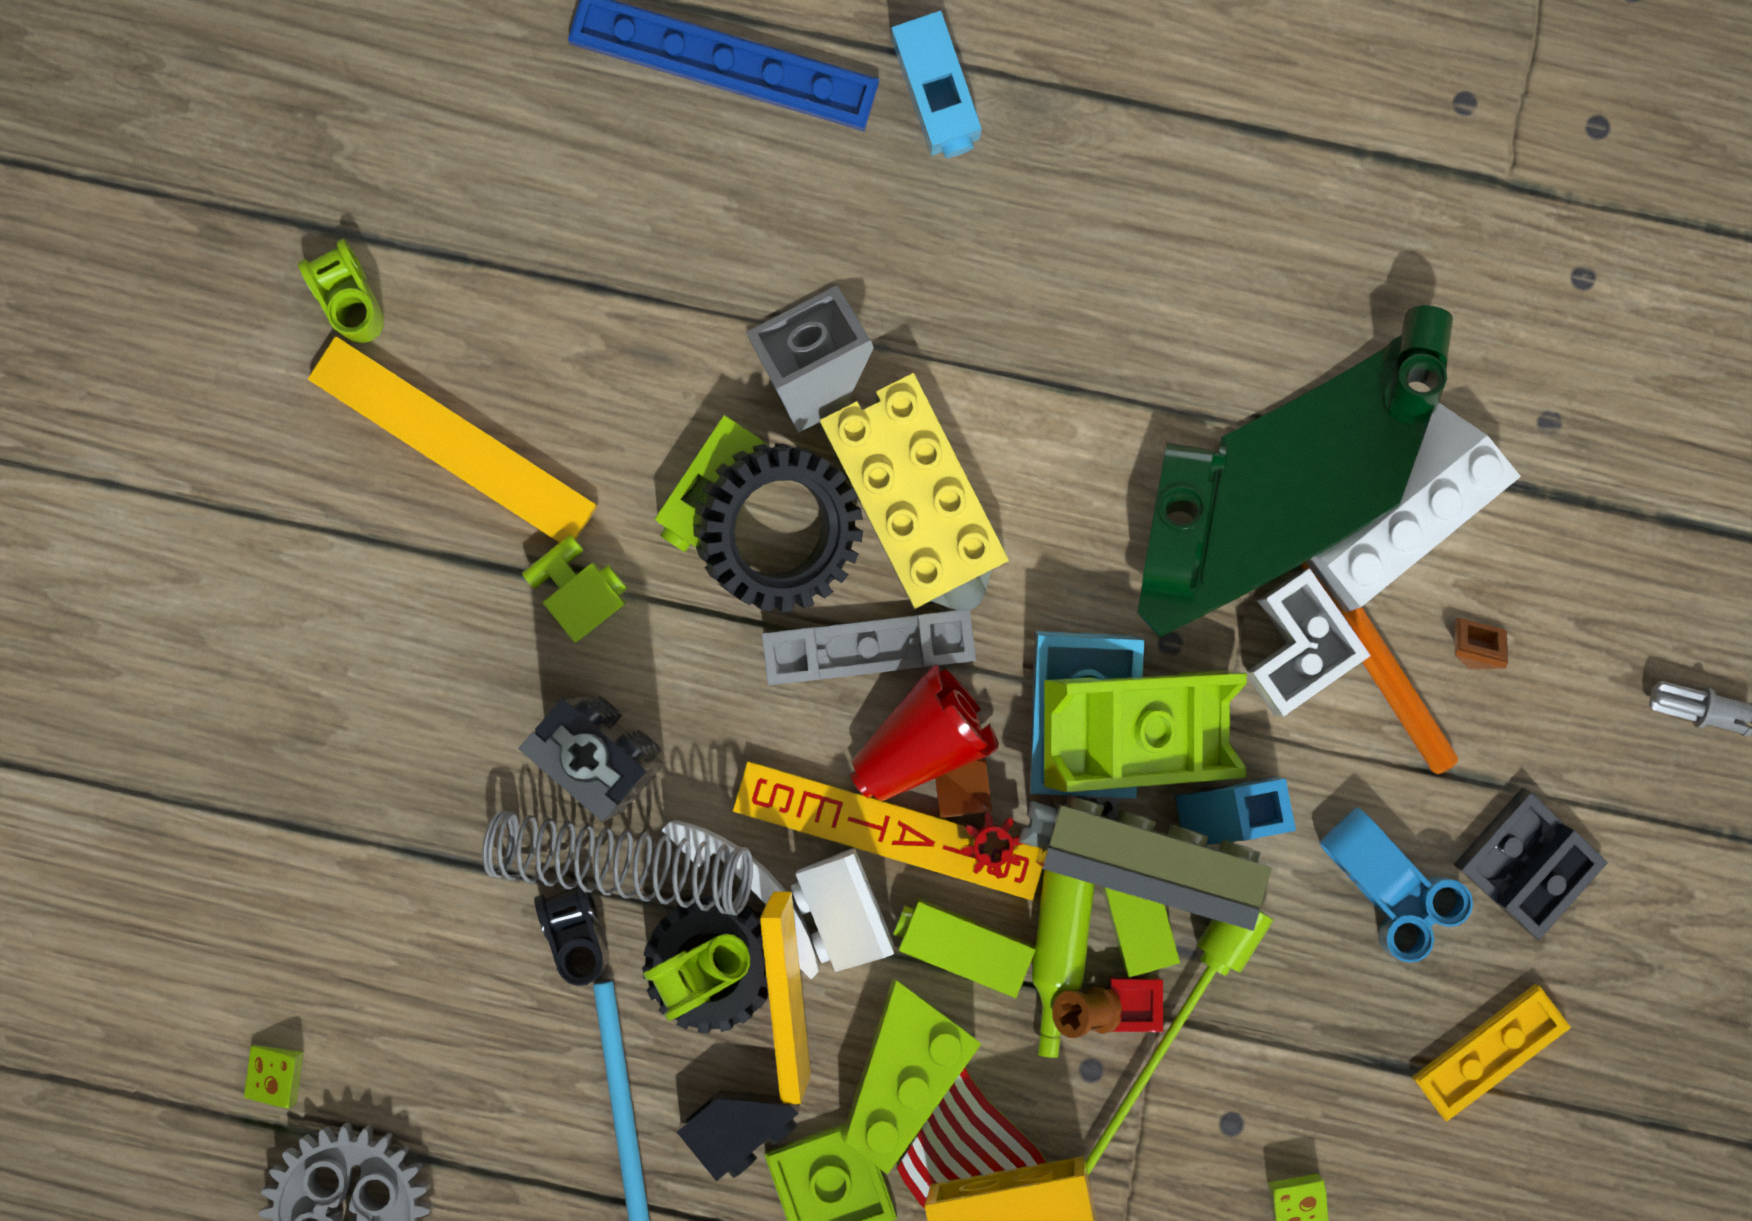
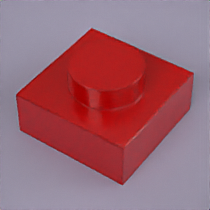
(1140, 1003)

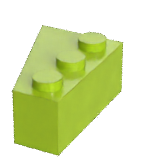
(905, 1077)

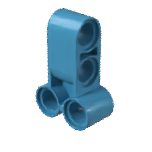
(1392, 884)

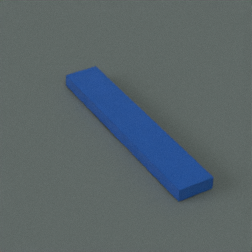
(724, 62)

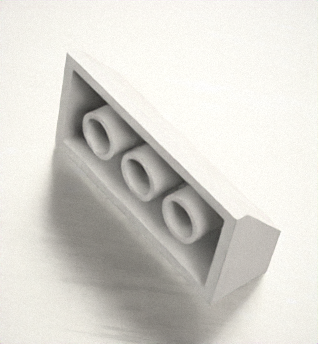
(1449, 483)

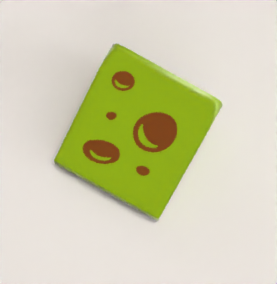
(273, 1076)
(1299, 1199)

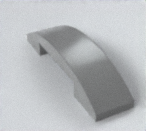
(868, 647)

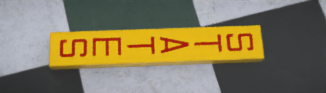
(880, 828)

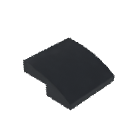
(1530, 863)

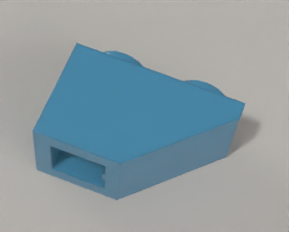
(1238, 810)

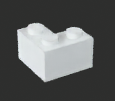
(1316, 649)

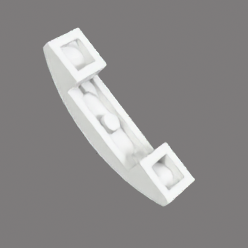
(762, 883)

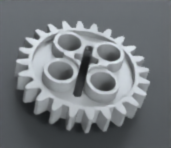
(303, 1197)

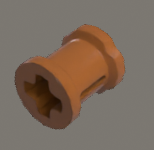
(1080, 1012)

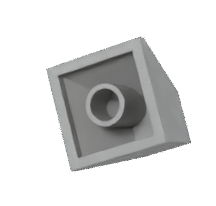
(813, 356)

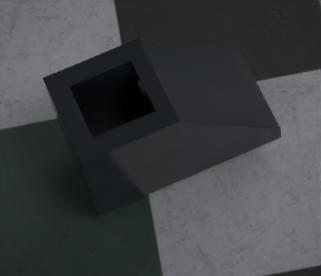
(733, 1126)

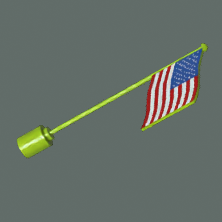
(974, 1138)

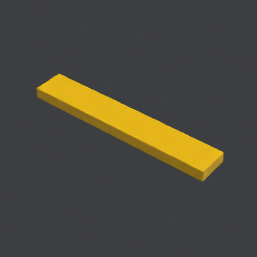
(451, 441)

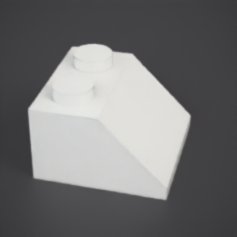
(844, 911)

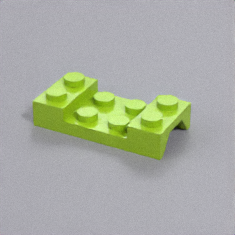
(1140, 730)

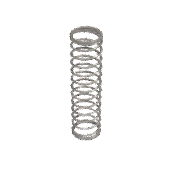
(514, 847)

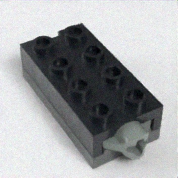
(593, 754)

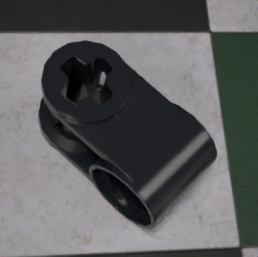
(571, 931)

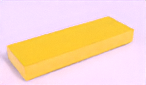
(1491, 1052)

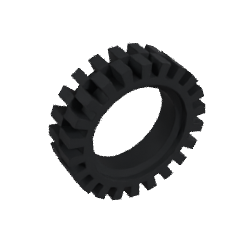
(821, 566)

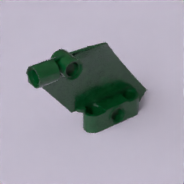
(1292, 478)

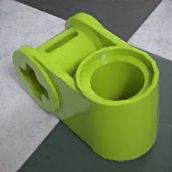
(339, 285)
(692, 976)

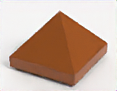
(1480, 645)

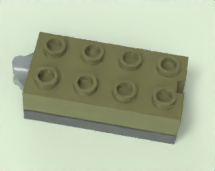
(1146, 863)

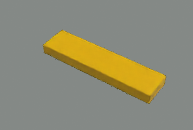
(785, 997)

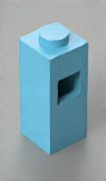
(936, 85)

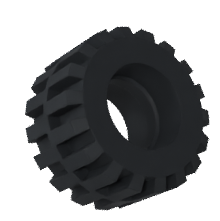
(726, 1007)

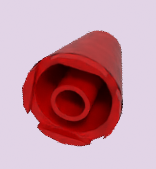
(923, 738)

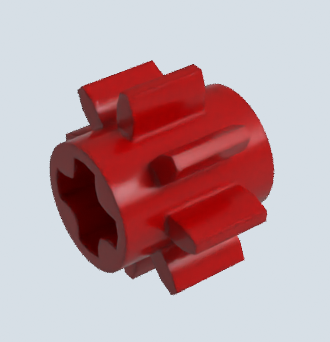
(979, 837)

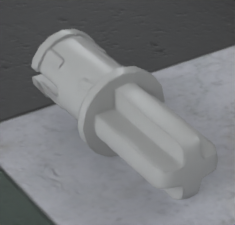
(1702, 707)

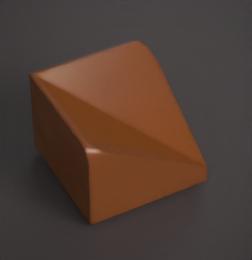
(964, 791)

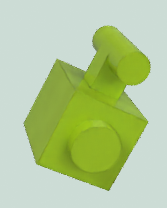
(583, 598)

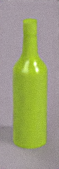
(1060, 947)

